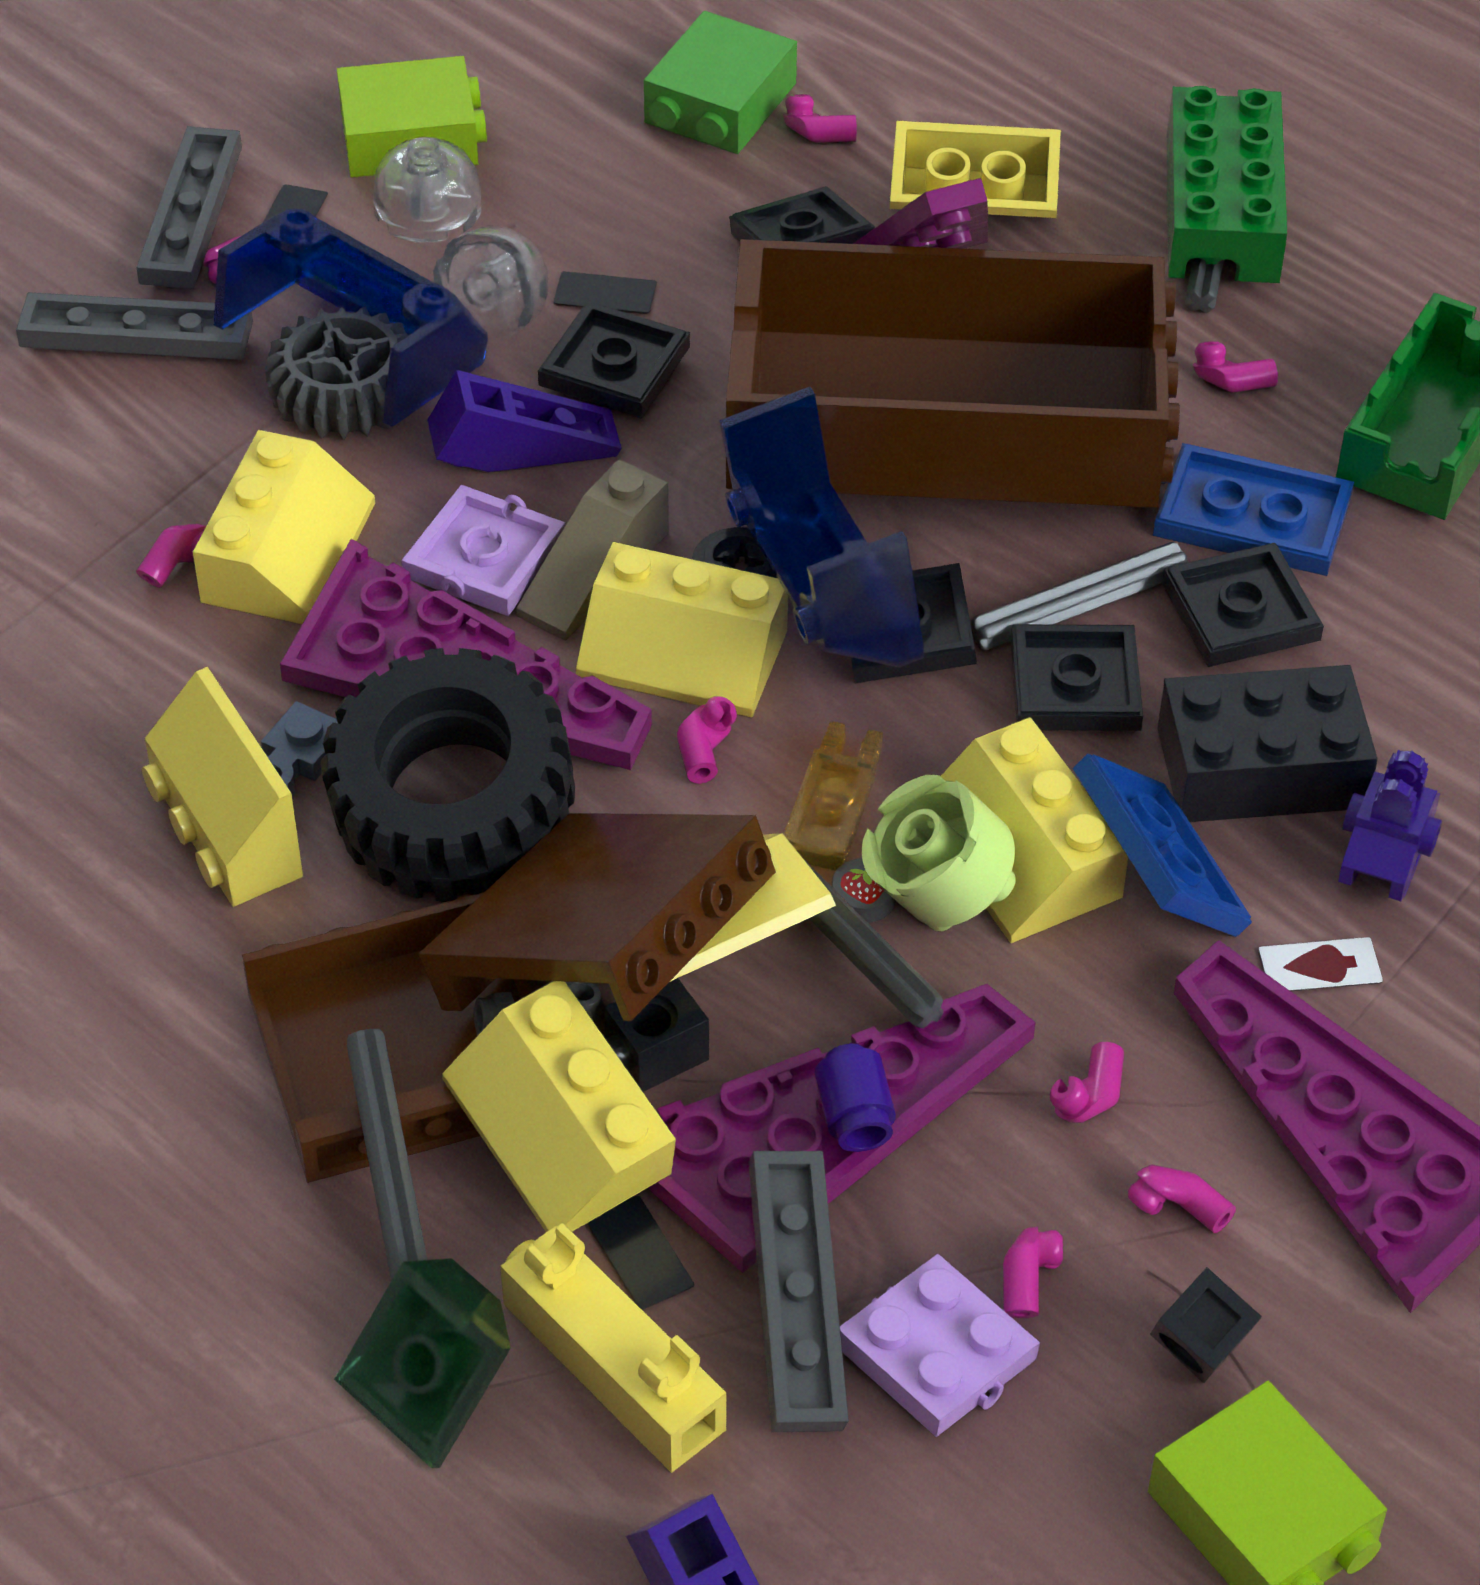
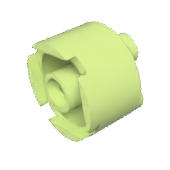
(940, 852)

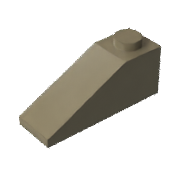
(619, 508)

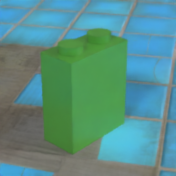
(720, 82)

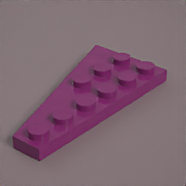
(937, 218)
(379, 615)
(784, 1112)
(1365, 1132)

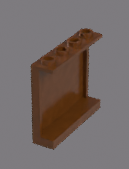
(604, 904)
(351, 981)

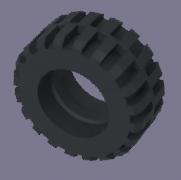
(433, 706)

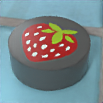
(862, 892)

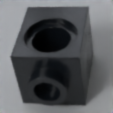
(662, 1038)
(1205, 1325)

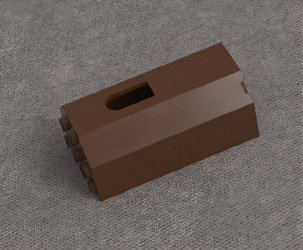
(966, 367)

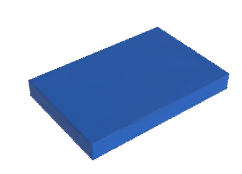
(1247, 503)
(1162, 845)

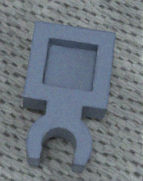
(297, 743)

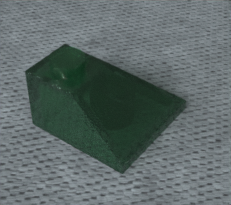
(427, 1355)

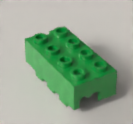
(1226, 181)
(1422, 417)

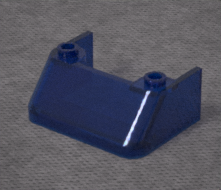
(351, 274)
(844, 591)

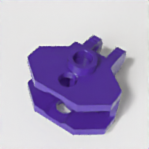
(1392, 825)

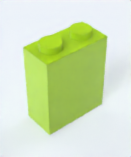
(406, 102)
(1267, 1496)

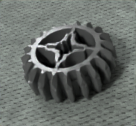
(333, 371)

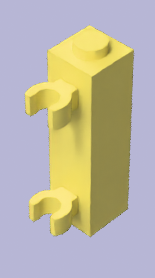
(613, 1347)

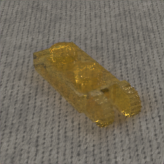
(833, 798)

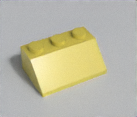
(1014, 163)
(279, 529)
(682, 628)
(222, 793)
(1062, 843)
(781, 902)
(560, 1110)

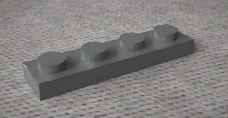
(189, 208)
(129, 326)
(797, 1292)

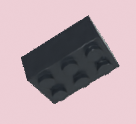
(1265, 742)

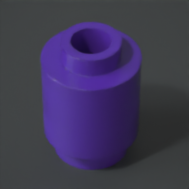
(855, 1097)

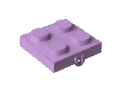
(483, 549)
(938, 1345)

